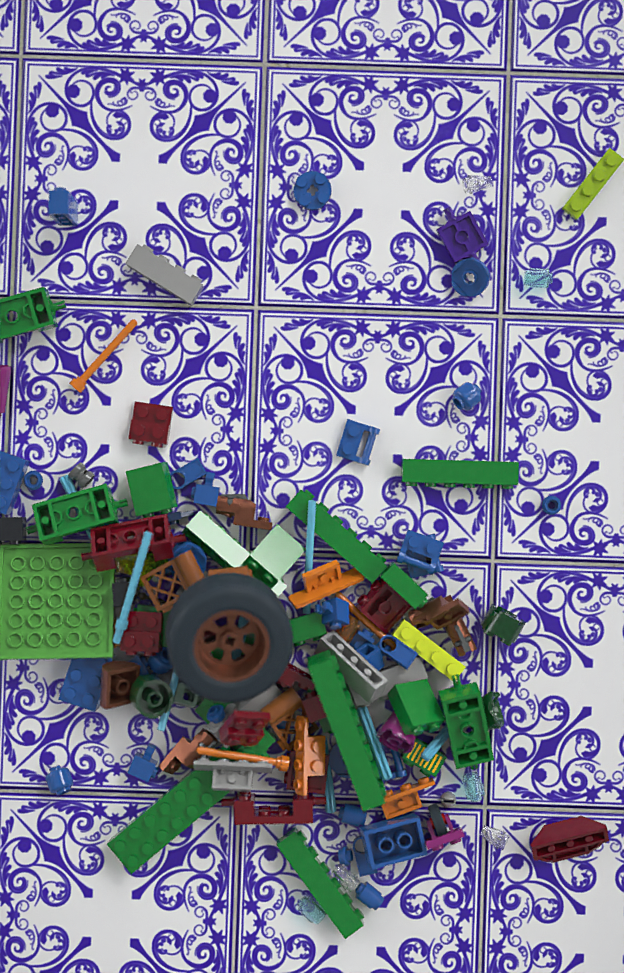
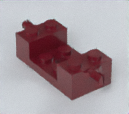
(112, 541)
(247, 814)

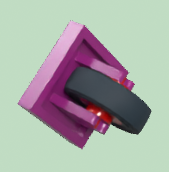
(438, 822)

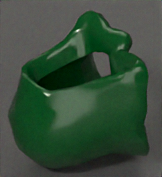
(492, 711)

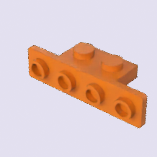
(324, 582)
(309, 755)
(405, 798)

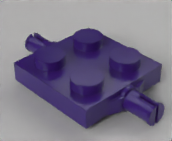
(461, 236)

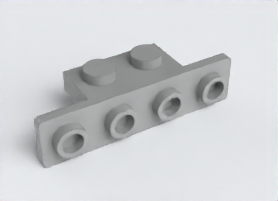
(232, 775)

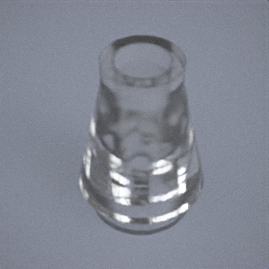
(474, 183)
(495, 837)
(346, 878)

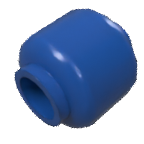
(466, 396)
(160, 663)
(59, 780)

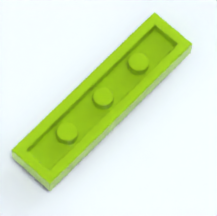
(593, 184)

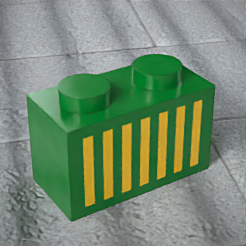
(414, 758)

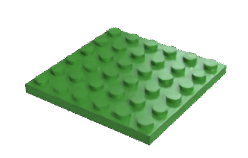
(54, 603)

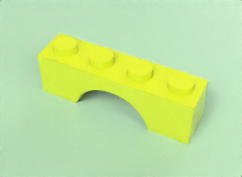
(428, 649)

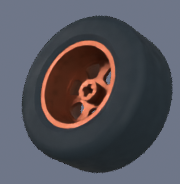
(225, 678)

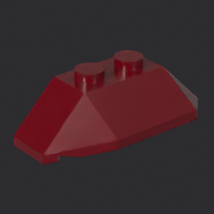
(568, 839)

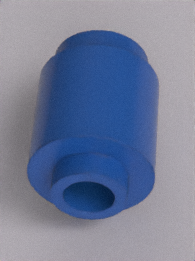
(352, 815)
(369, 895)

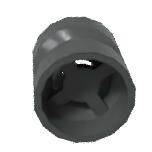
(81, 475)

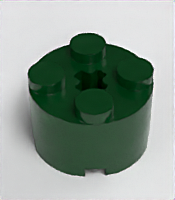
(502, 624)
(142, 698)

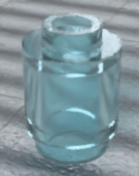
(538, 278)
(473, 786)
(311, 909)

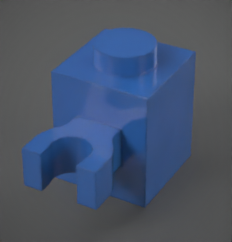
(206, 493)
(334, 613)
(373, 654)
(143, 765)

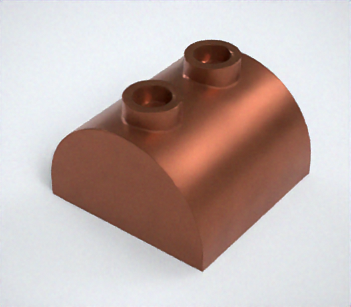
(117, 682)

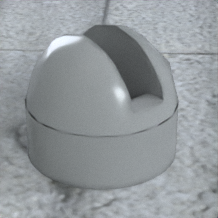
(449, 796)

